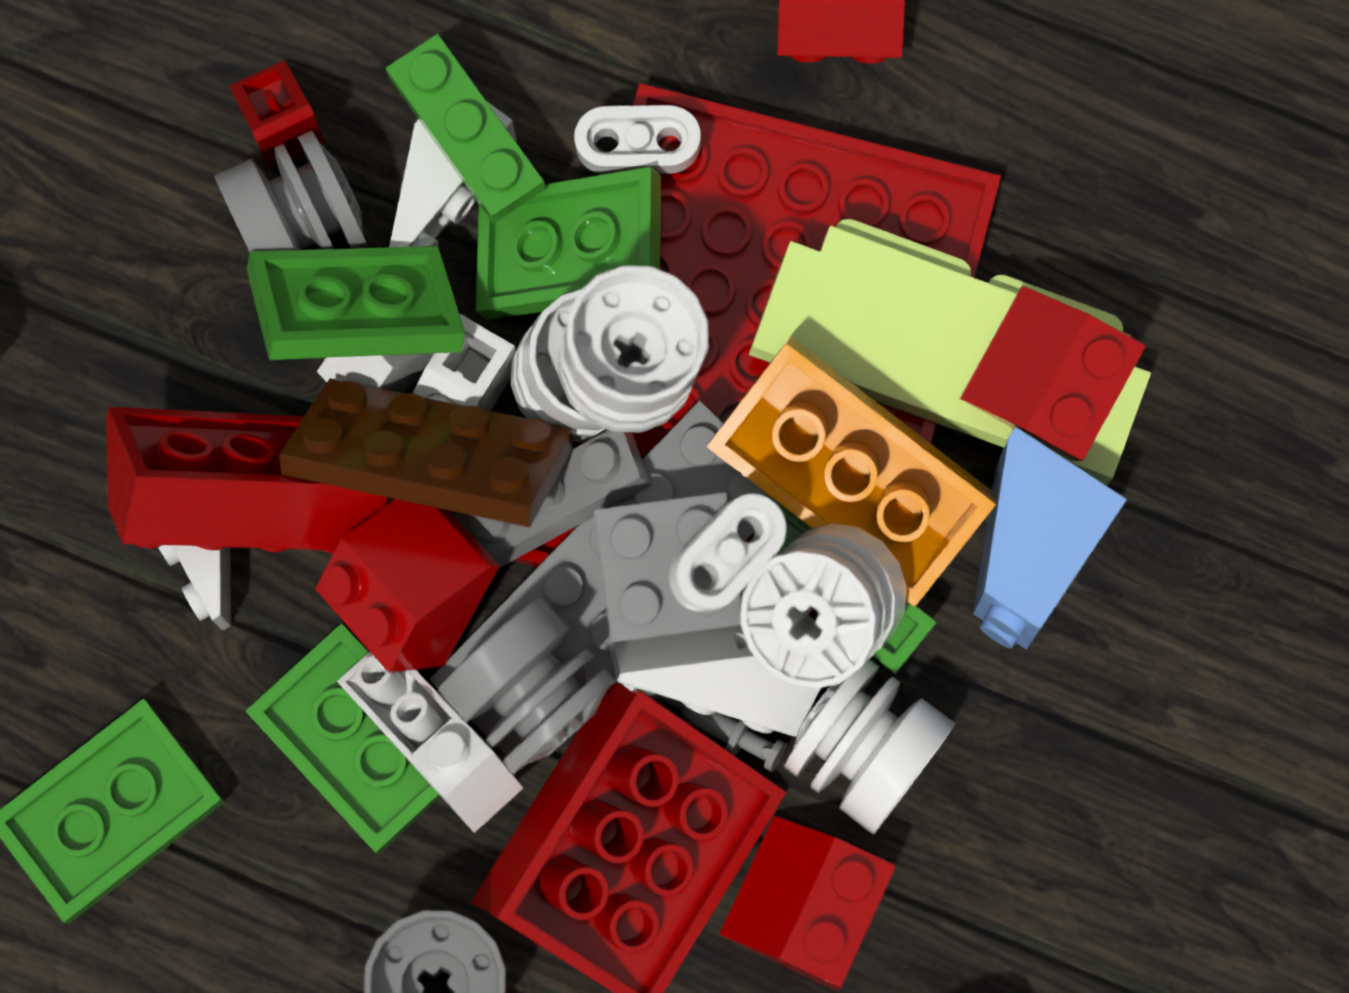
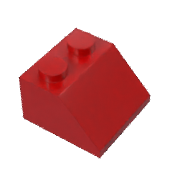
(840, 28)
(1052, 373)
(407, 584)
(807, 901)

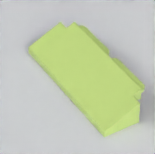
(913, 329)

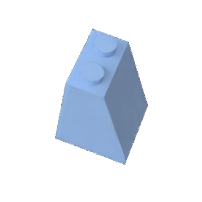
(1036, 537)

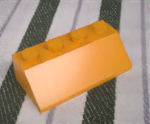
(851, 463)

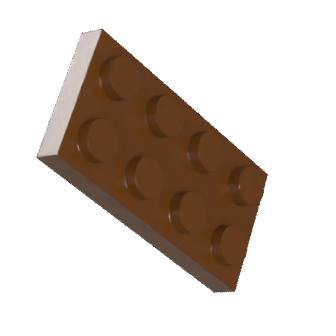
(428, 452)

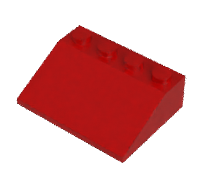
(629, 845)

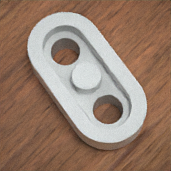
(637, 134)
(725, 555)

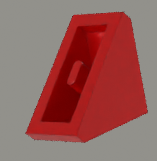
(276, 111)

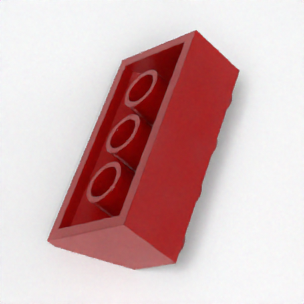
(219, 484)

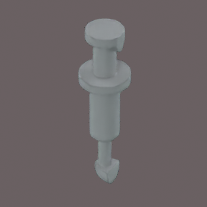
(731, 732)

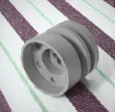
(298, 206)
(527, 685)
(431, 945)

